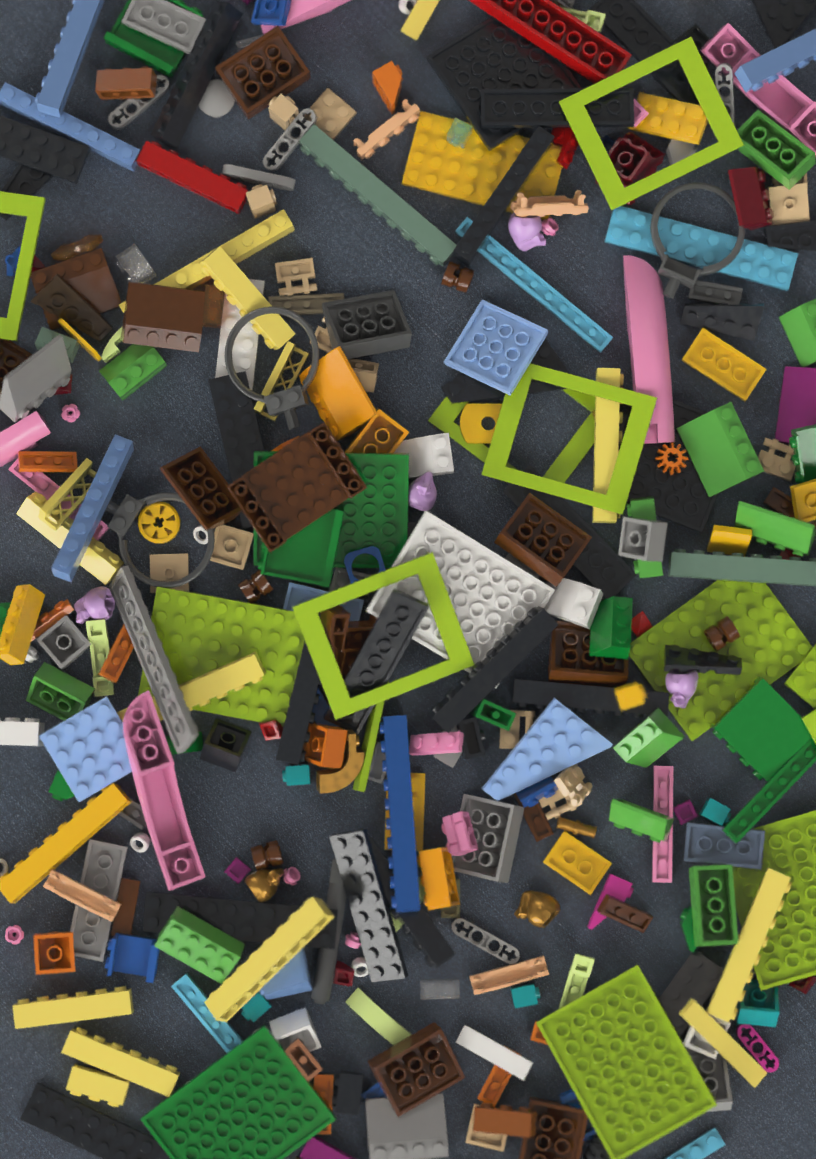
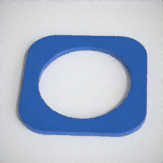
(374, 551)

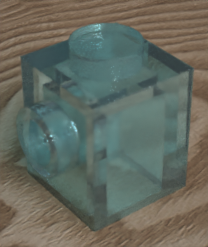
(459, 133)

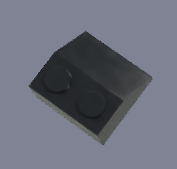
(225, 745)

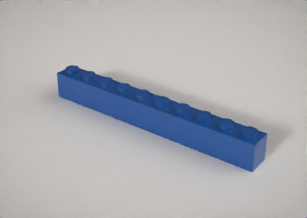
(400, 814)

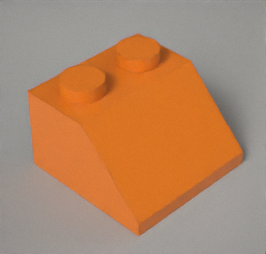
(388, 84)
(326, 745)
(54, 952)

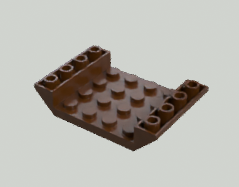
(296, 486)

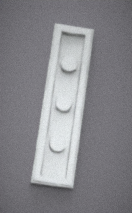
(494, 1052)

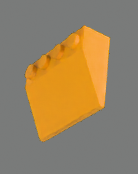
(339, 395)

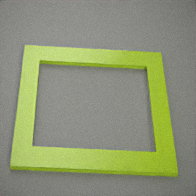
(707, 96)
(33, 209)
(629, 452)
(563, 466)
(324, 659)

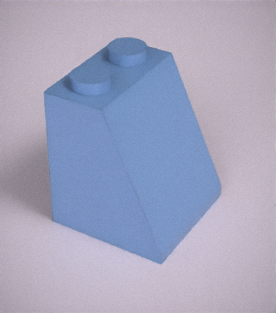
(290, 980)

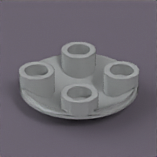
(216, 99)

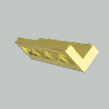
(277, 374)
(62, 493)

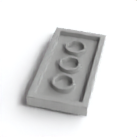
(165, 23)

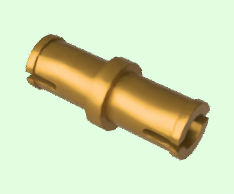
(576, 827)

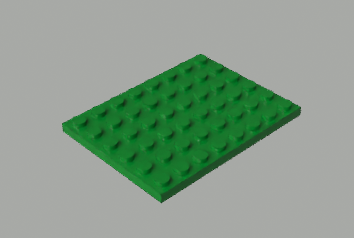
(371, 517)
(241, 1107)

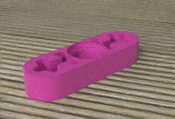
(762, 1061)

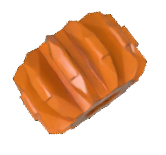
(670, 464)

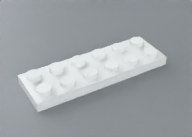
(245, 344)

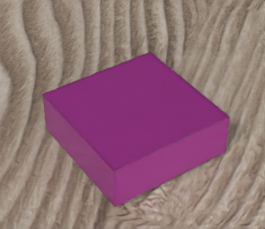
(685, 812)
(237, 870)

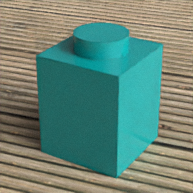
(296, 775)
(715, 812)
(525, 995)
(256, 1007)

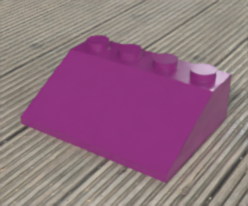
(797, 401)

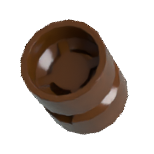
(464, 277)
(260, 582)
(722, 633)
(267, 855)

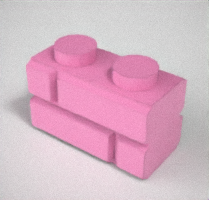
(459, 833)

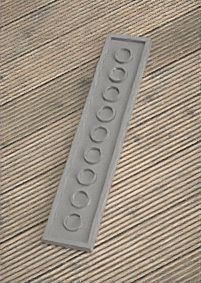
(153, 659)

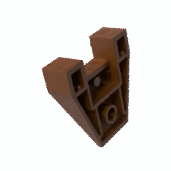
(344, 635)

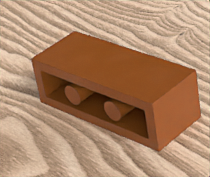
(126, 83)
(504, 1120)

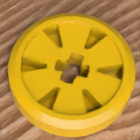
(170, 525)

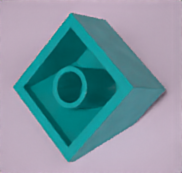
(758, 1006)

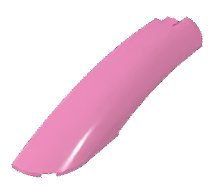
(777, 100)

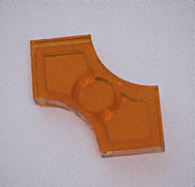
(85, 244)

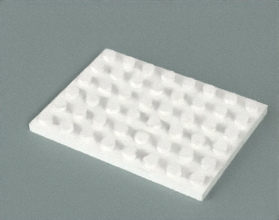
(482, 586)

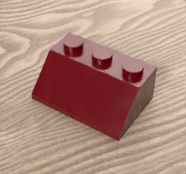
(751, 197)

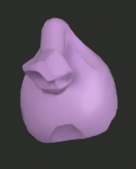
(526, 231)
(422, 492)
(95, 604)
(681, 686)

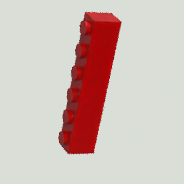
(192, 177)

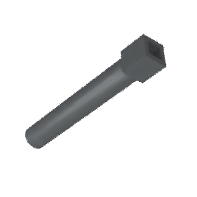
(327, 957)

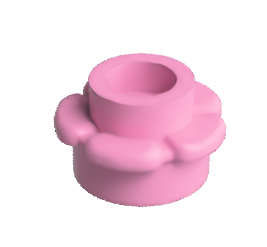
(549, 226)
(75, 413)
(291, 876)
(9, 934)
(352, 940)

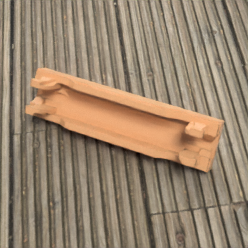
(381, 135)
(549, 205)
(82, 895)
(509, 975)

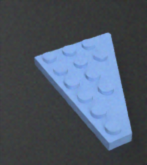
(549, 746)

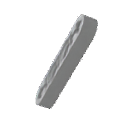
(727, 100)
(141, 105)
(287, 137)
(258, 177)
(487, 937)

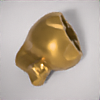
(264, 883)
(538, 908)

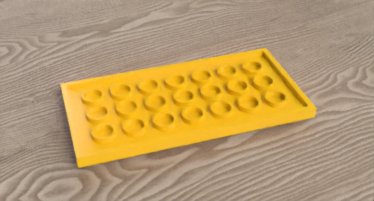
(472, 171)

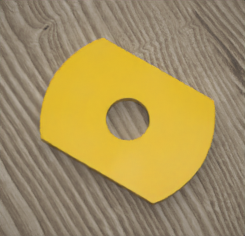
(81, 341)
(471, 422)

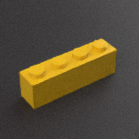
(20, 624)
(630, 695)

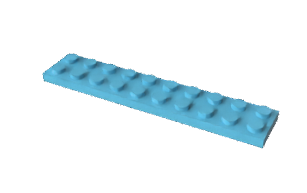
(702, 247)

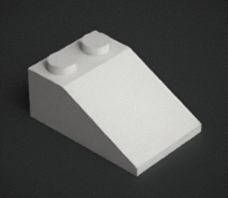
(428, 454)
(574, 602)

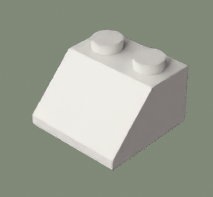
(295, 1026)

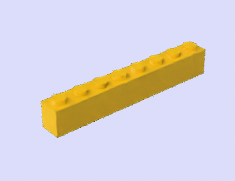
(63, 843)

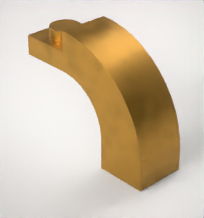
(338, 778)

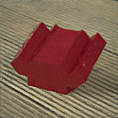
(634, 159)

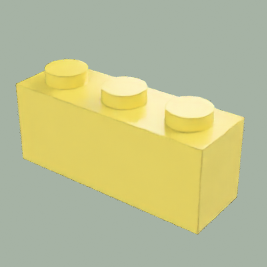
(98, 1085)

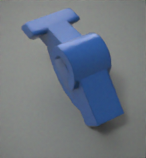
(12, 261)

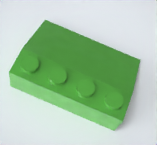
(720, 449)
(776, 529)

